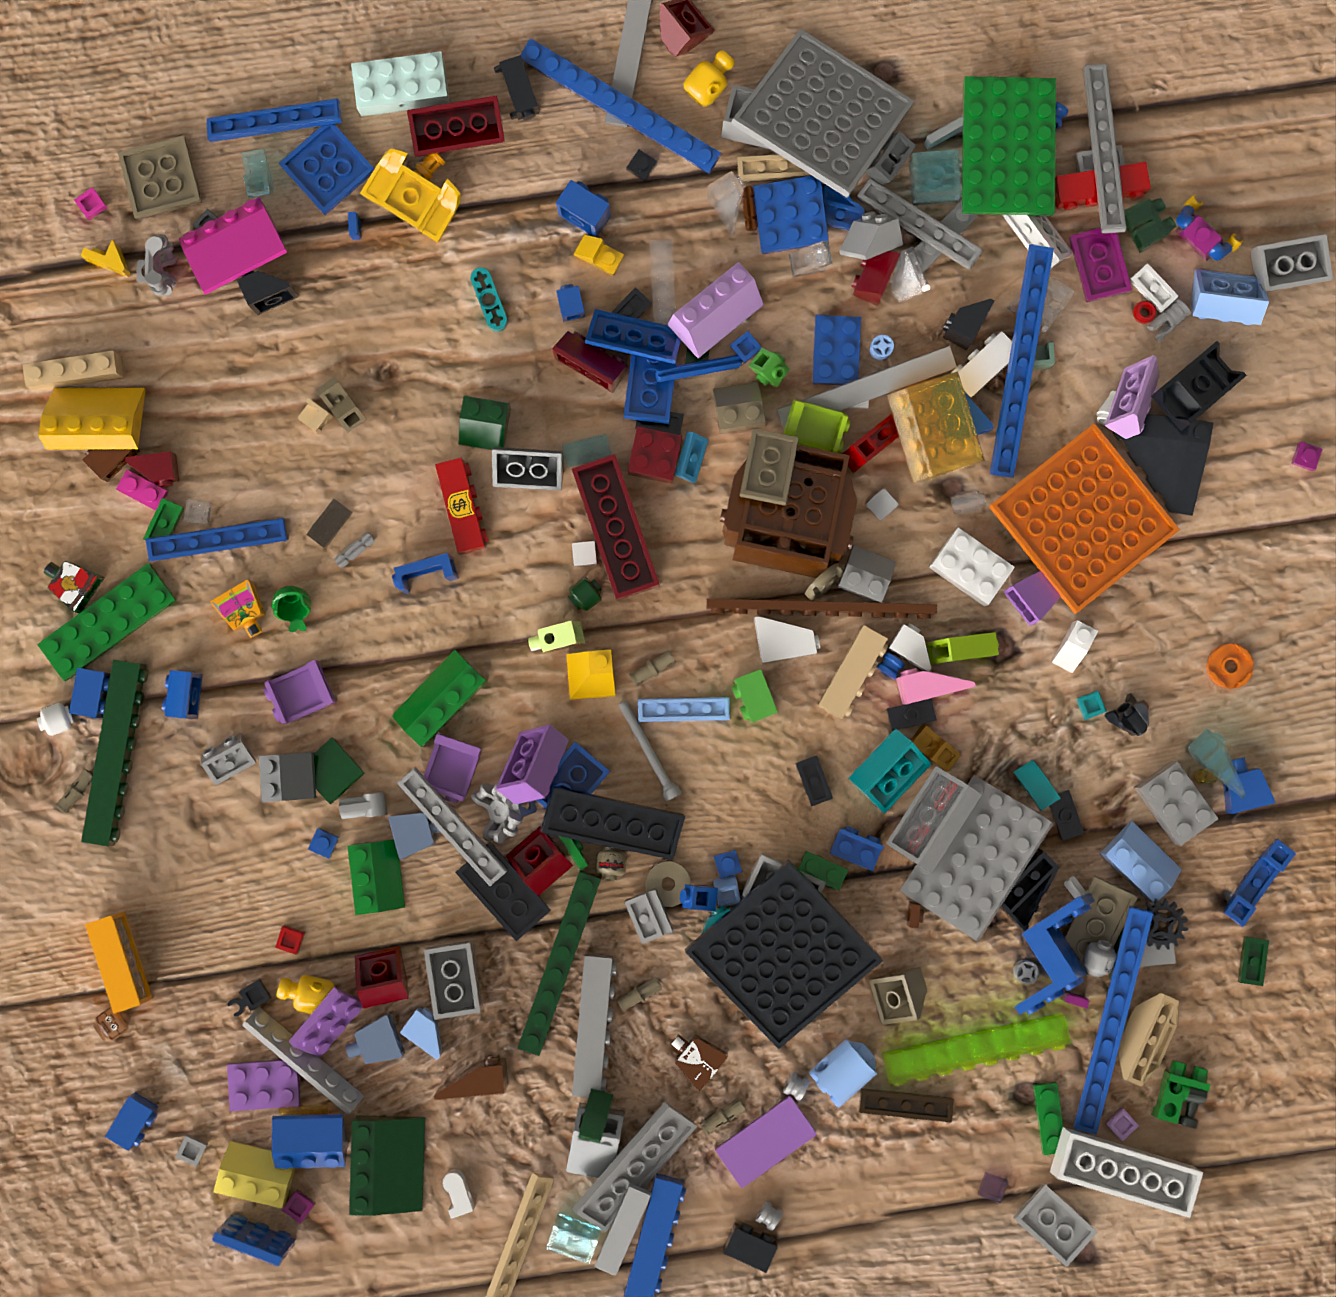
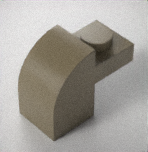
(341, 404)

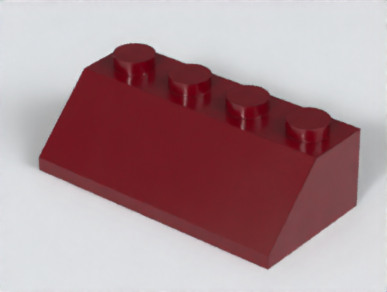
(456, 126)

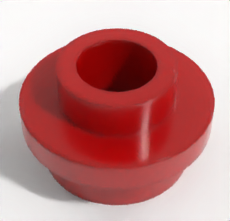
(1149, 307)

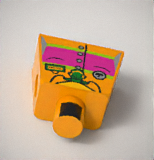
(241, 608)

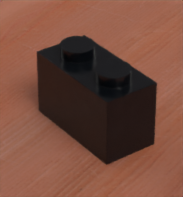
(750, 1247)

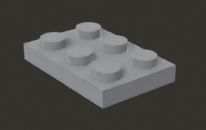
(1055, 1224)

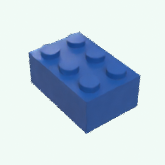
(577, 772)

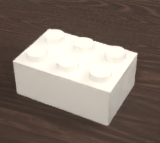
(971, 567)

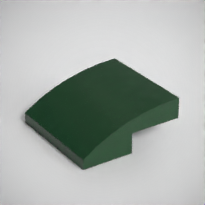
(334, 770)

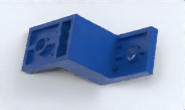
(1055, 954)

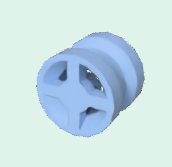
(884, 344)

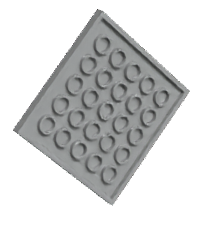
(823, 113)

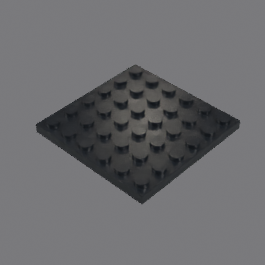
(783, 954)

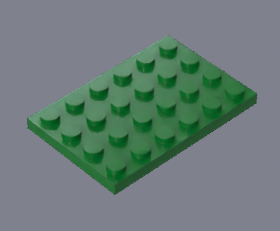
(1008, 146)

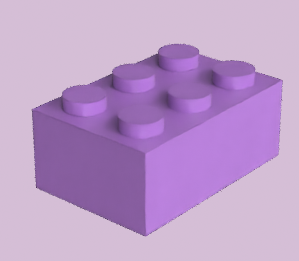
(532, 764)

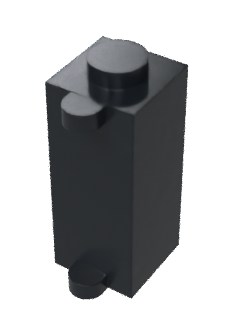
(518, 88)

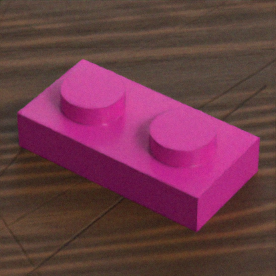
(141, 490)

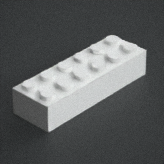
(1126, 1172)

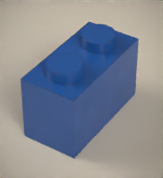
(89, 693)
(132, 1121)

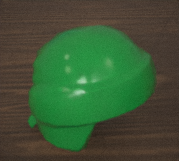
(292, 605)

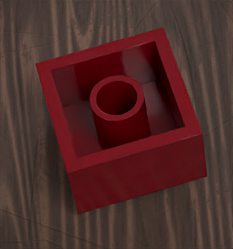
(654, 455)

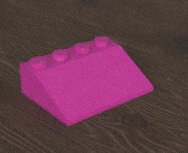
(232, 245)

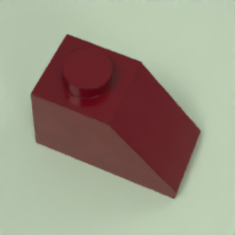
(157, 467)

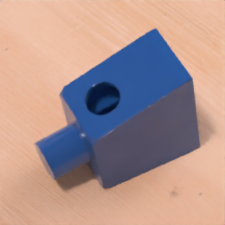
(1255, 788)

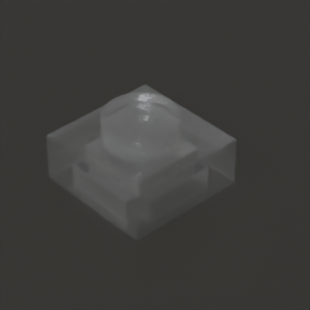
(197, 512)

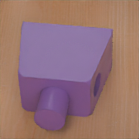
(1032, 597)

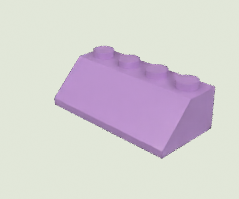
(717, 310)

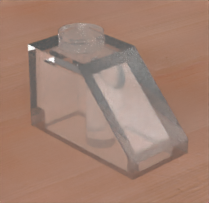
(908, 276)

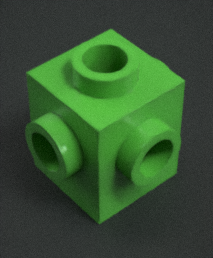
(769, 367)

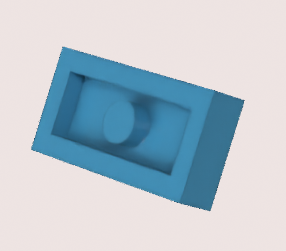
(691, 457)

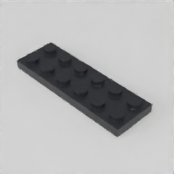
(612, 823)

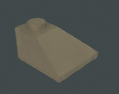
(899, 995)

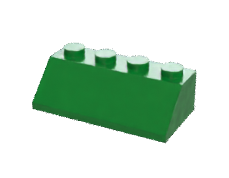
(439, 699)

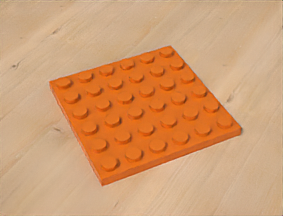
(1084, 518)

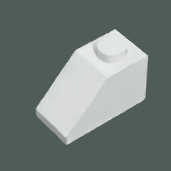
(1074, 646)
(911, 647)

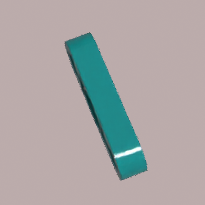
(489, 282)

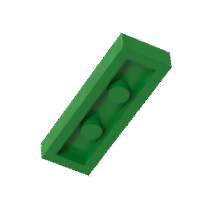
(1048, 1115)

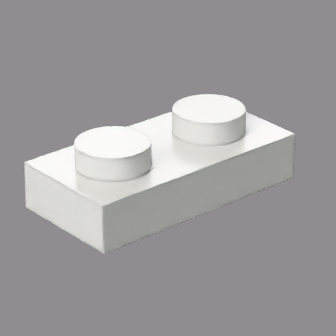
(1153, 288)

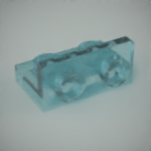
(573, 1238)

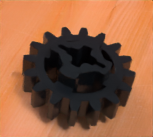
(1169, 919)

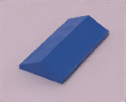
(633, 336)

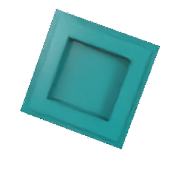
(1091, 705)

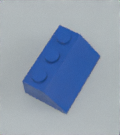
(309, 1141)

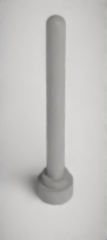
(670, 789)

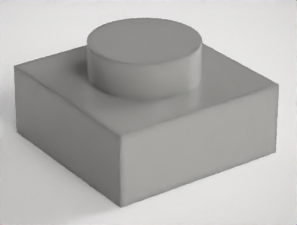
(191, 1150)

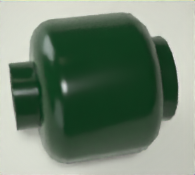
(585, 594)

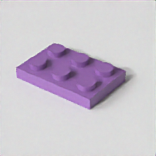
(326, 1022)
(262, 1085)

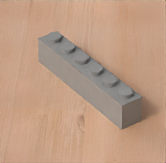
(593, 1024)

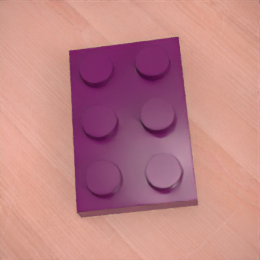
(1100, 264)

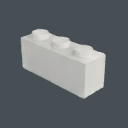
(985, 363)

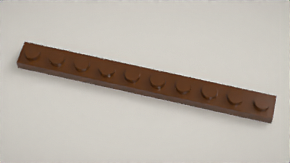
(832, 609)

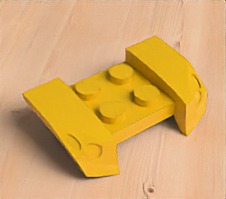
(411, 195)

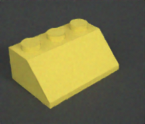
(250, 1175)

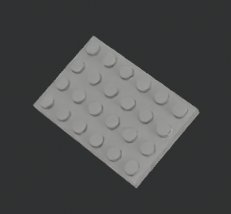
(980, 862)

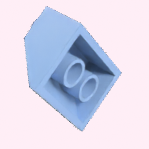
(1228, 297)
(1141, 862)

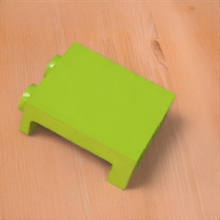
(816, 426)

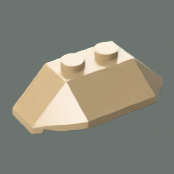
(1147, 1037)

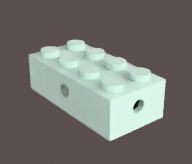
(400, 83)

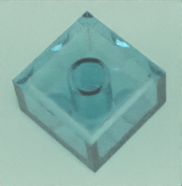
(934, 177)

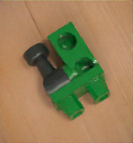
(1179, 1088)

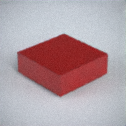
(290, 940)

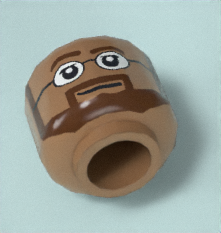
(111, 1025)

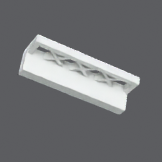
(1030, 231)

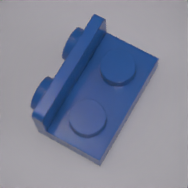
(856, 849)

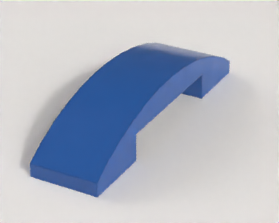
(1257, 881)

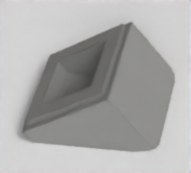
(882, 504)

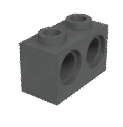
(890, 158)

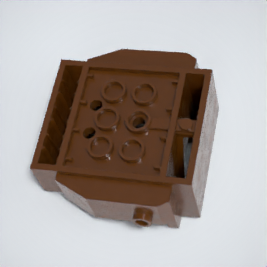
(820, 521)

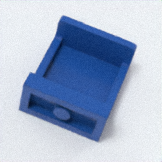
(441, 562)

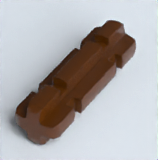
(750, 209)

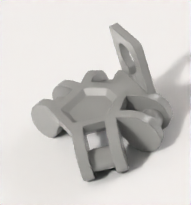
(157, 279)
(500, 812)

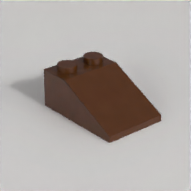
(482, 1079)

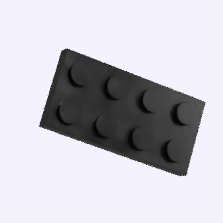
(508, 898)

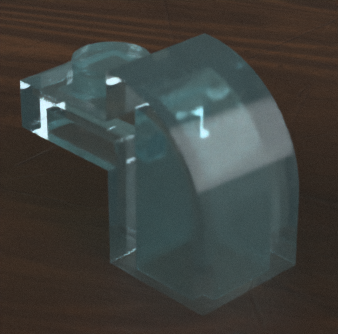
(257, 175)

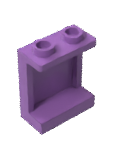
(299, 693)
(452, 767)

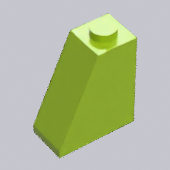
(962, 648)

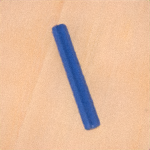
(698, 368)

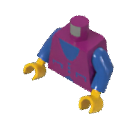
(1202, 235)

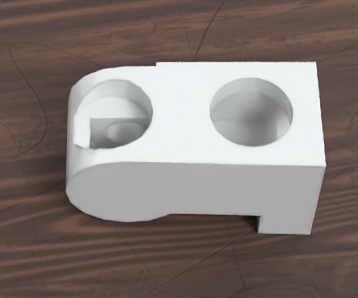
(457, 1187)

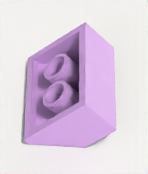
(1133, 398)

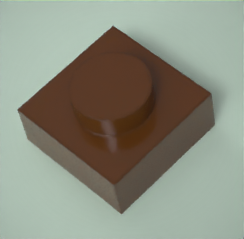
(915, 915)

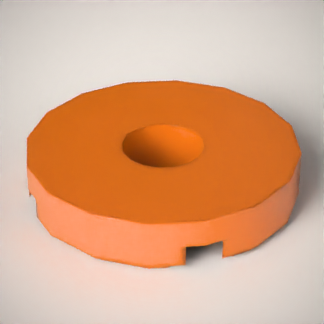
(1216, 666)

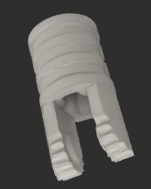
(1171, 318)

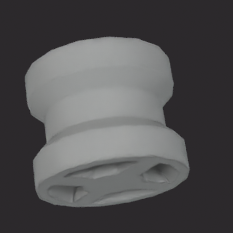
(1028, 975)
(796, 1086)
(769, 1215)

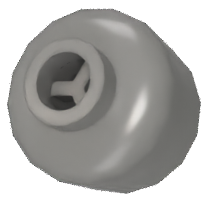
(1099, 958)

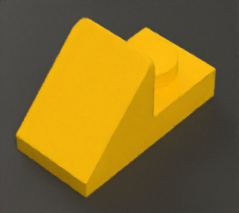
(598, 254)
(111, 260)

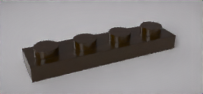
(906, 1105)

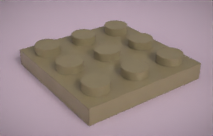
(159, 177)

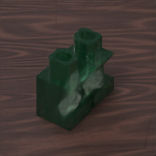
(1154, 229)

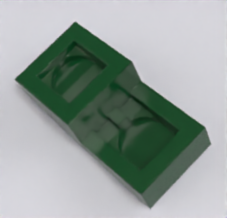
(595, 1116)

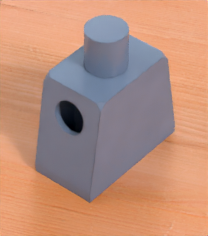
(412, 833)
(377, 1041)

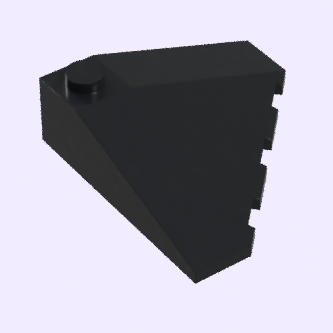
(1172, 459)

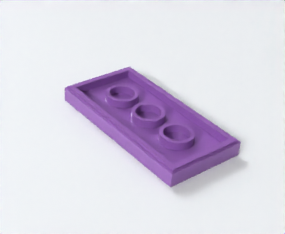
(765, 1141)

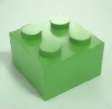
(754, 696)

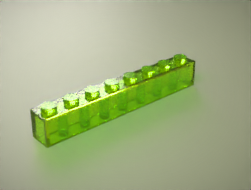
(976, 1048)

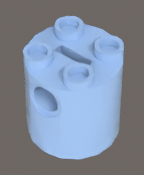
(844, 1071)

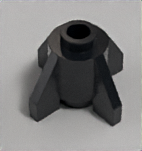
(1130, 716)

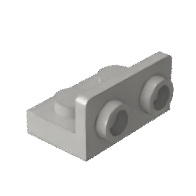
(227, 759)

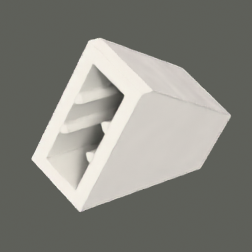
(783, 641)

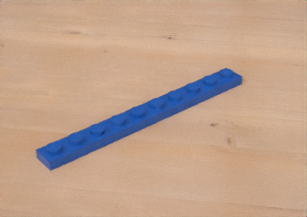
(620, 106)
(1021, 360)
(1113, 1019)

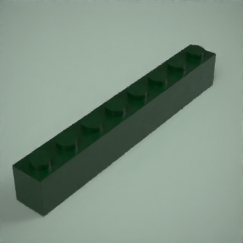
(114, 753)
(559, 962)

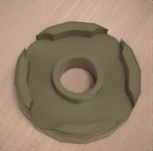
(824, 582)
(668, 869)

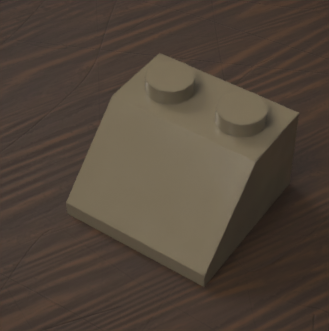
(739, 407)

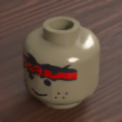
(611, 863)

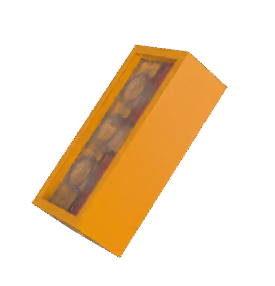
(118, 962)

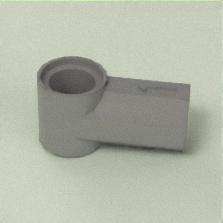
(367, 805)

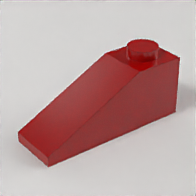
(872, 443)

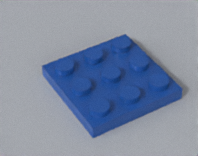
(327, 167)
(790, 214)
(254, 1239)

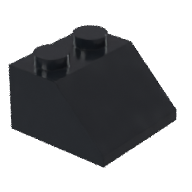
(265, 291)
(966, 323)

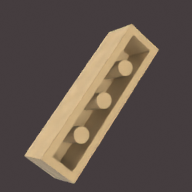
(73, 371)
(852, 672)

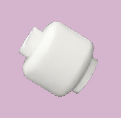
(55, 719)

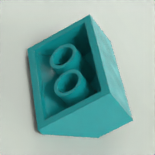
(890, 770)

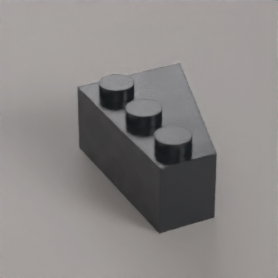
(1029, 889)

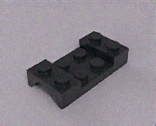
(1197, 387)

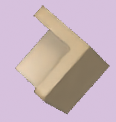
(314, 416)

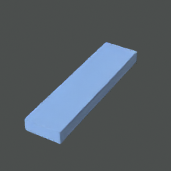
(683, 709)

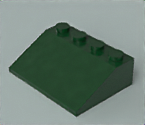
(386, 1165)

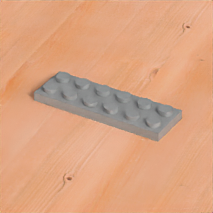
(635, 1165)

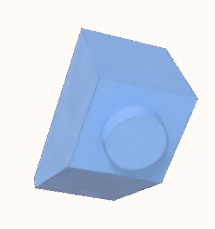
(424, 1032)

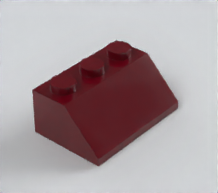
(590, 360)

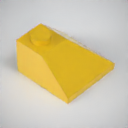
(590, 674)

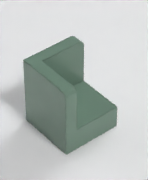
(1044, 356)

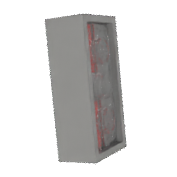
(933, 819)

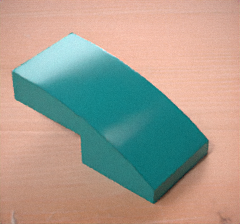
(1036, 785)

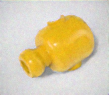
(708, 79)
(307, 993)

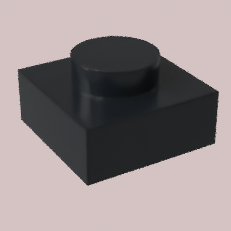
(641, 165)

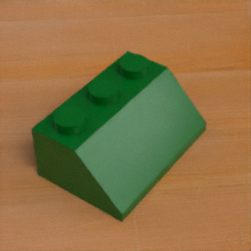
(376, 877)

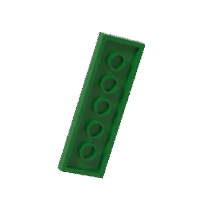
(107, 622)

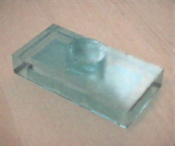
(586, 450)

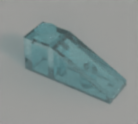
(1213, 755)

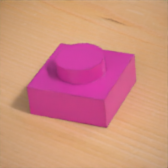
(90, 203)

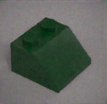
(483, 423)

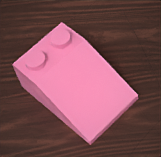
(924, 685)

